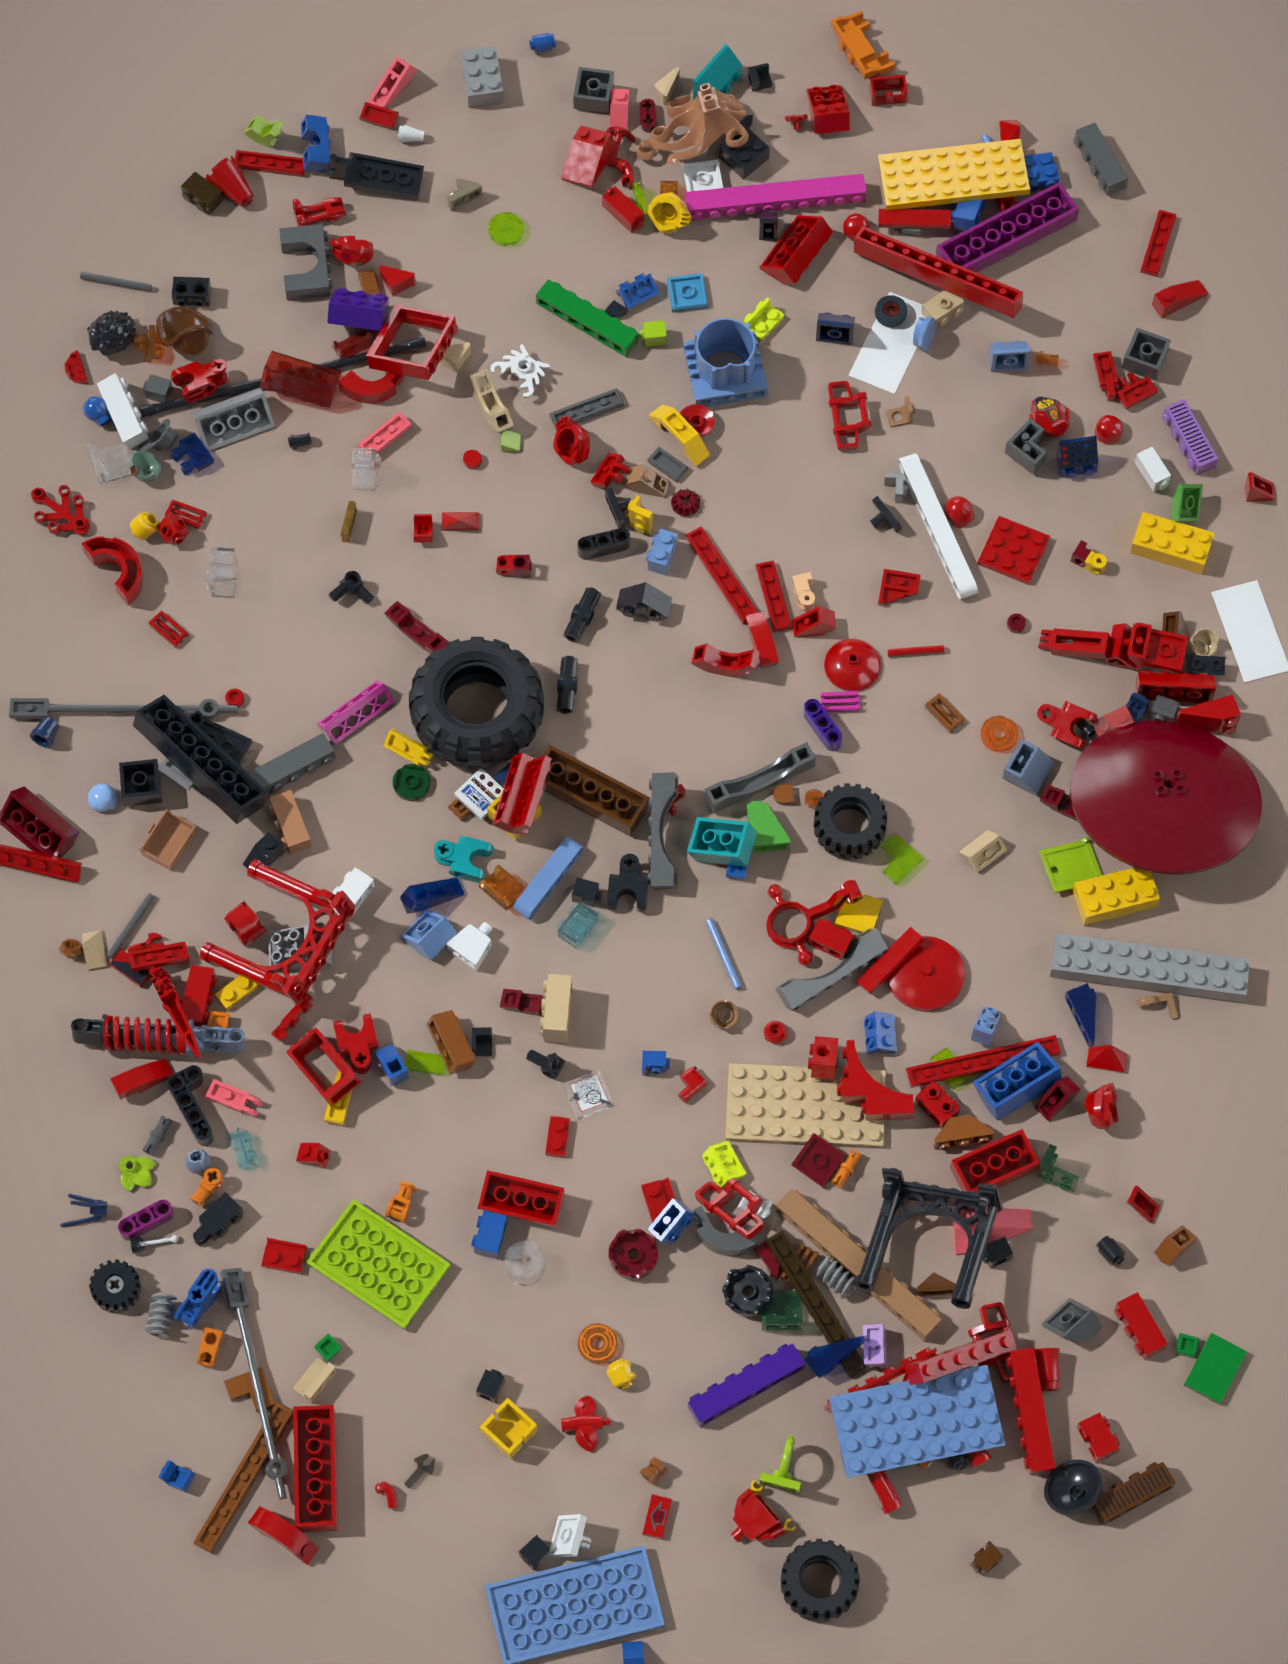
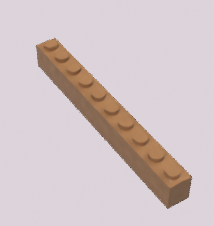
(831, 1241)

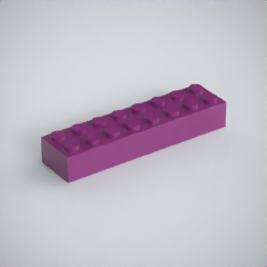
(1010, 229)

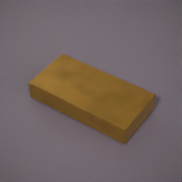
(348, 521)

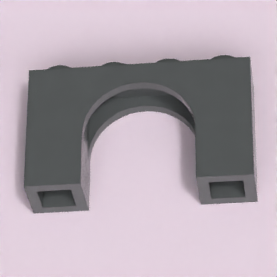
(311, 240)

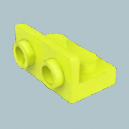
(764, 319)
(723, 1163)

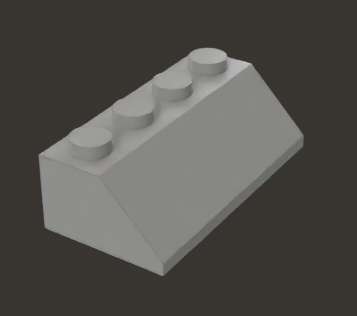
(233, 419)

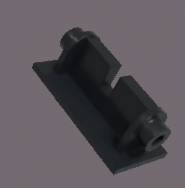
(1205, 664)

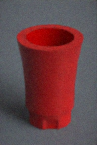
(1048, 1368)

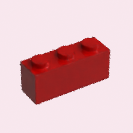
(199, 993)
(1140, 1326)

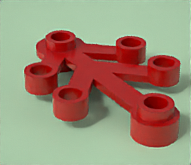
(61, 512)

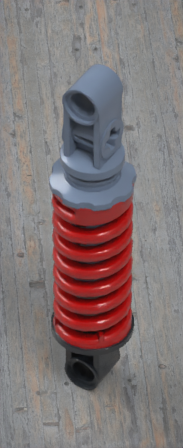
(154, 1036)

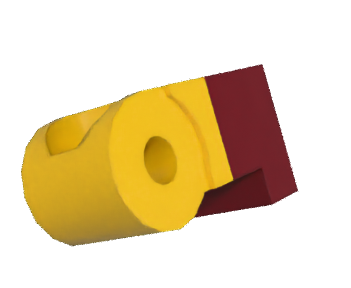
(1088, 559)

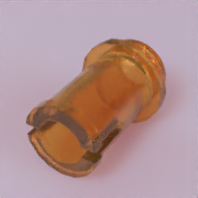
(1048, 359)

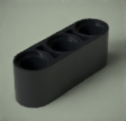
(598, 550)

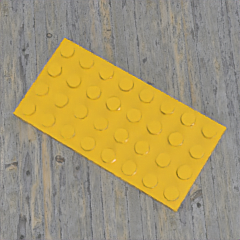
(953, 174)

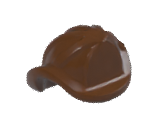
(184, 330)

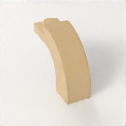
(491, 406)

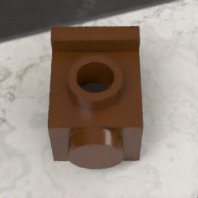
(986, 1559)

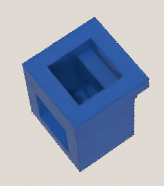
(655, 1062)

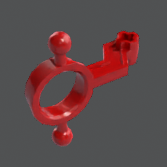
(849, 893)

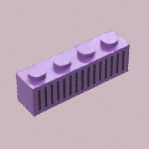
(1190, 437)

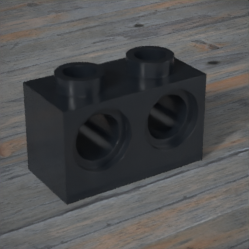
(191, 286)

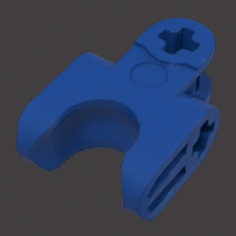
(199, 1298)

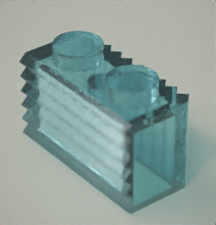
(577, 925)

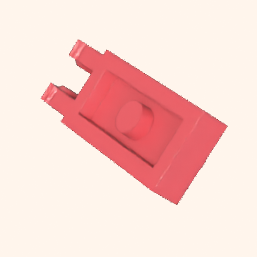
(232, 1098)

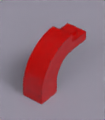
(369, 391)
(724, 663)
(283, 1533)

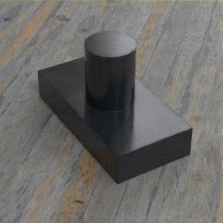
(616, 507)
(884, 516)

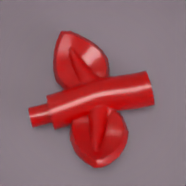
(585, 1423)

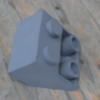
(1028, 767)

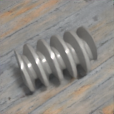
(836, 1277)
(159, 1314)

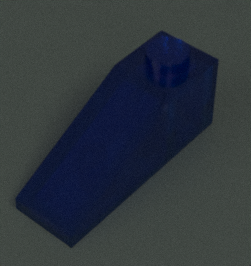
(430, 894)
(1083, 1008)
(828, 1357)

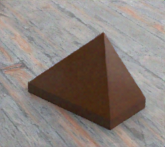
(1175, 623)
(935, 1285)

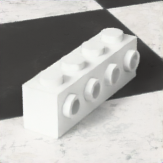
(122, 410)

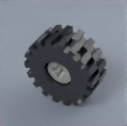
(119, 1298)

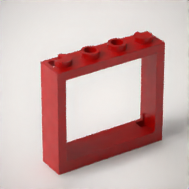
(398, 315)

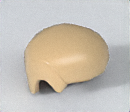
(1204, 642)

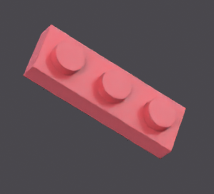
(386, 433)

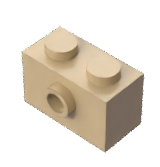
(943, 307)

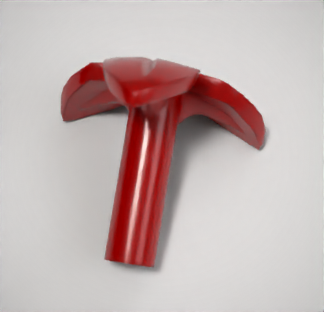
(620, 132)

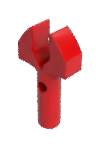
(148, 944)

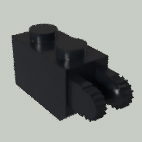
(217, 1219)

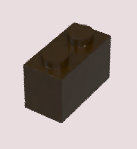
(202, 193)

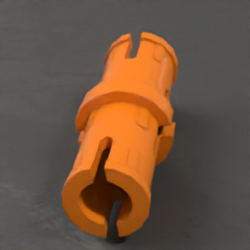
(846, 1168)

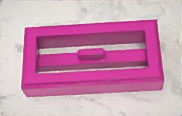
(832, 698)

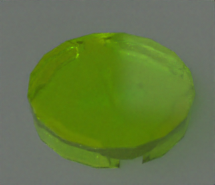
(506, 229)

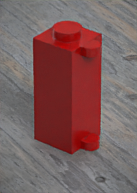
(623, 209)

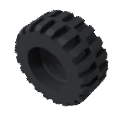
(850, 798)
(825, 1553)

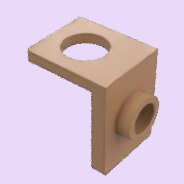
(906, 412)

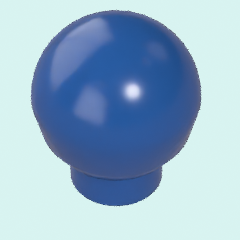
(96, 410)

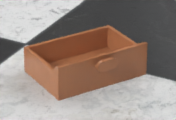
(168, 839)

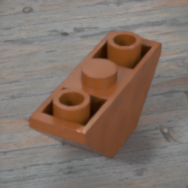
(962, 1132)

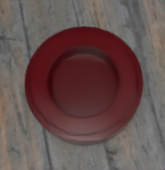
(1016, 623)

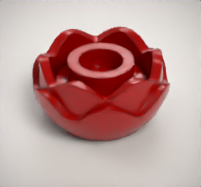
(775, 1038)

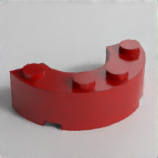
(120, 553)

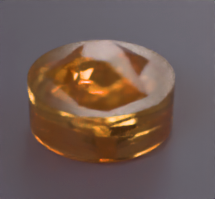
(812, 798)

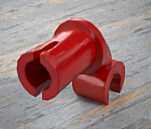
(624, 167)

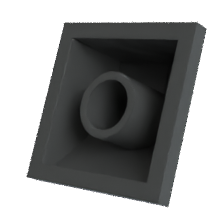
(1073, 1321)

